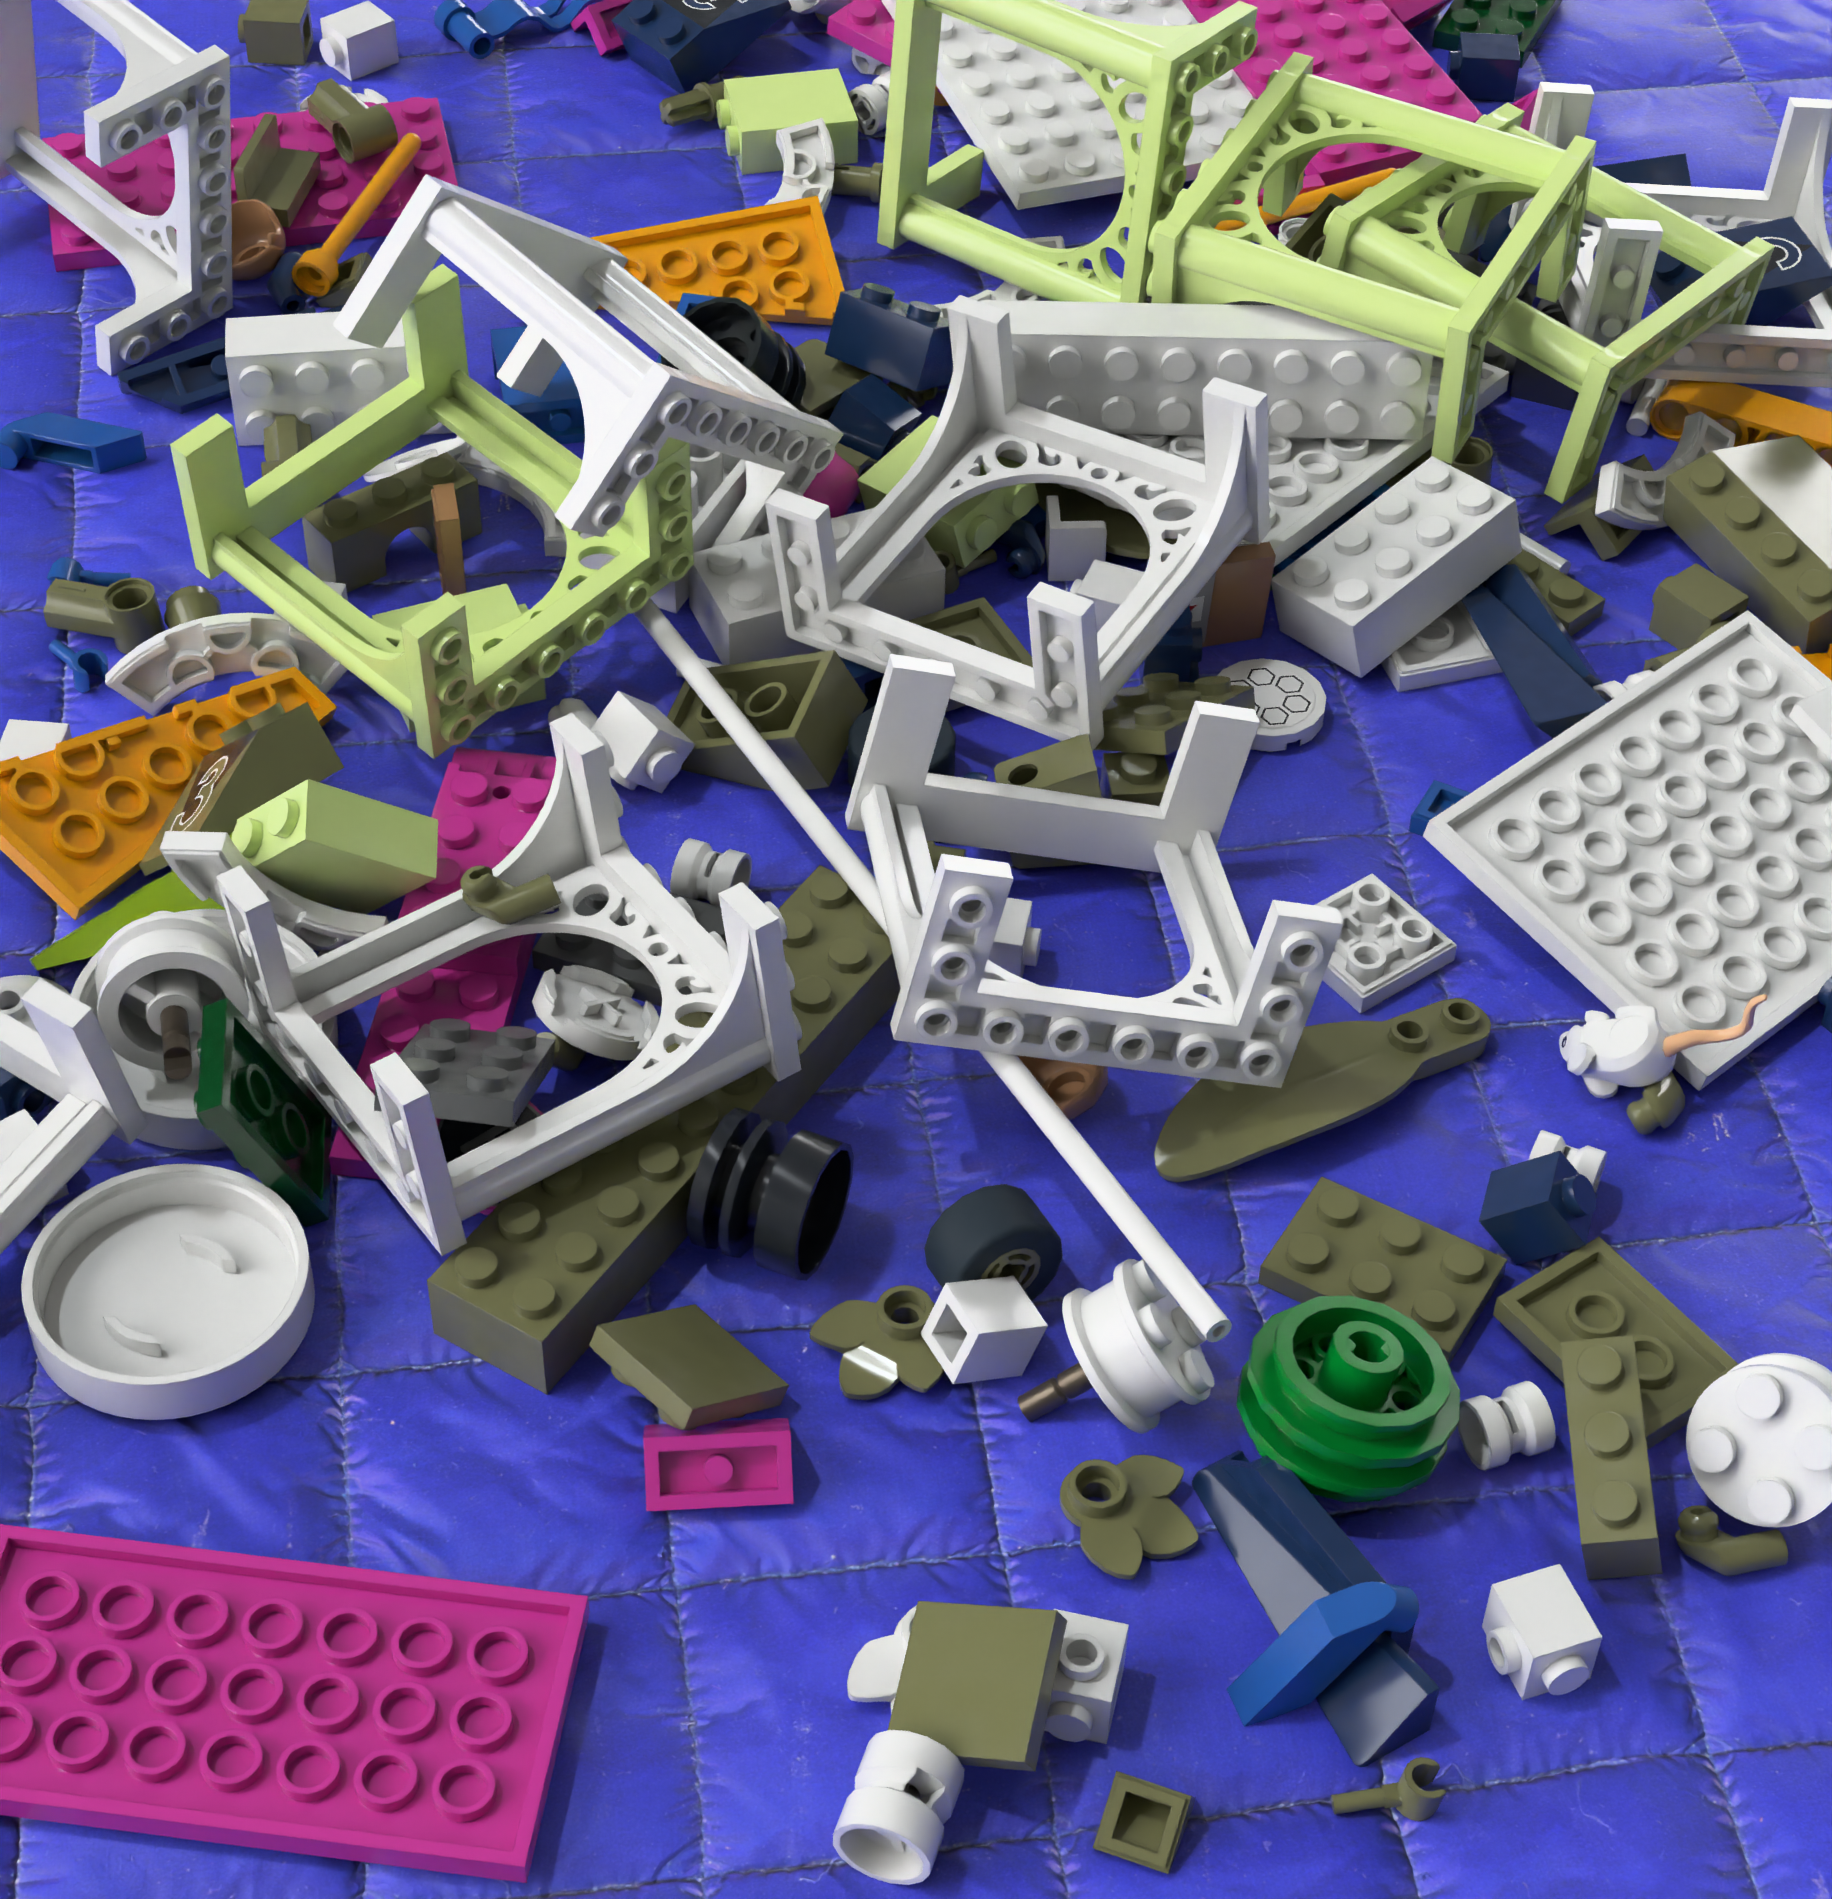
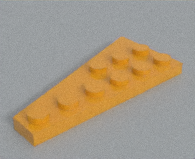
(763, 255)
(99, 799)

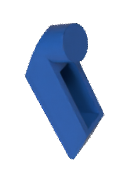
(70, 443)
(1320, 1648)

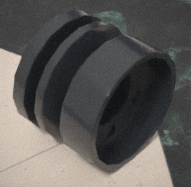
(751, 342)
(770, 1193)

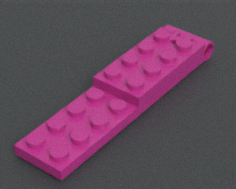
(482, 816)

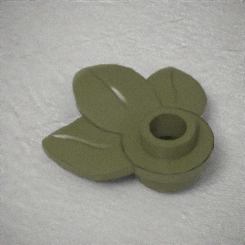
(877, 1346)
(1134, 1517)

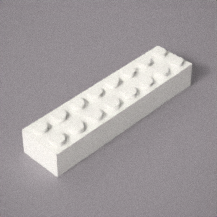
(1148, 362)

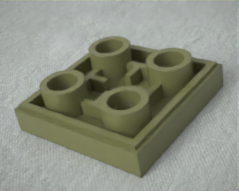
(687, 1367)
(980, 1680)

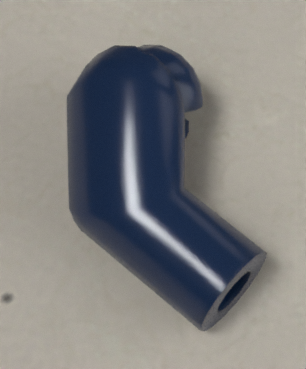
(283, 286)

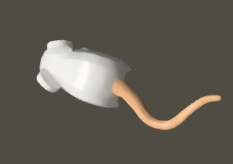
(1635, 1047)

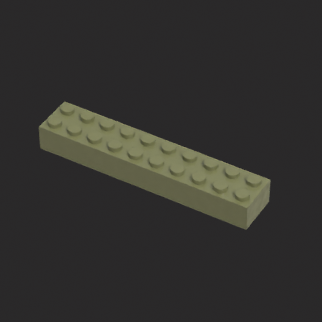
(598, 1230)

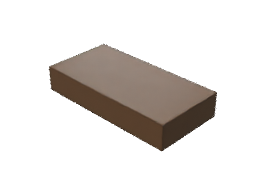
(448, 539)

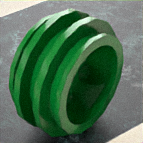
(1349, 1398)

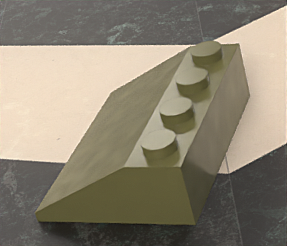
(1765, 528)

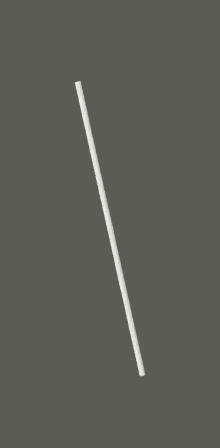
(1009, 1068)

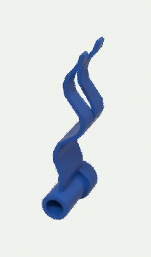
(479, 29)

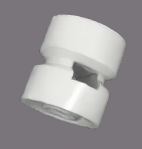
(899, 1807)

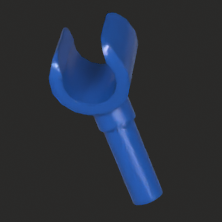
(71, 570)
(82, 663)

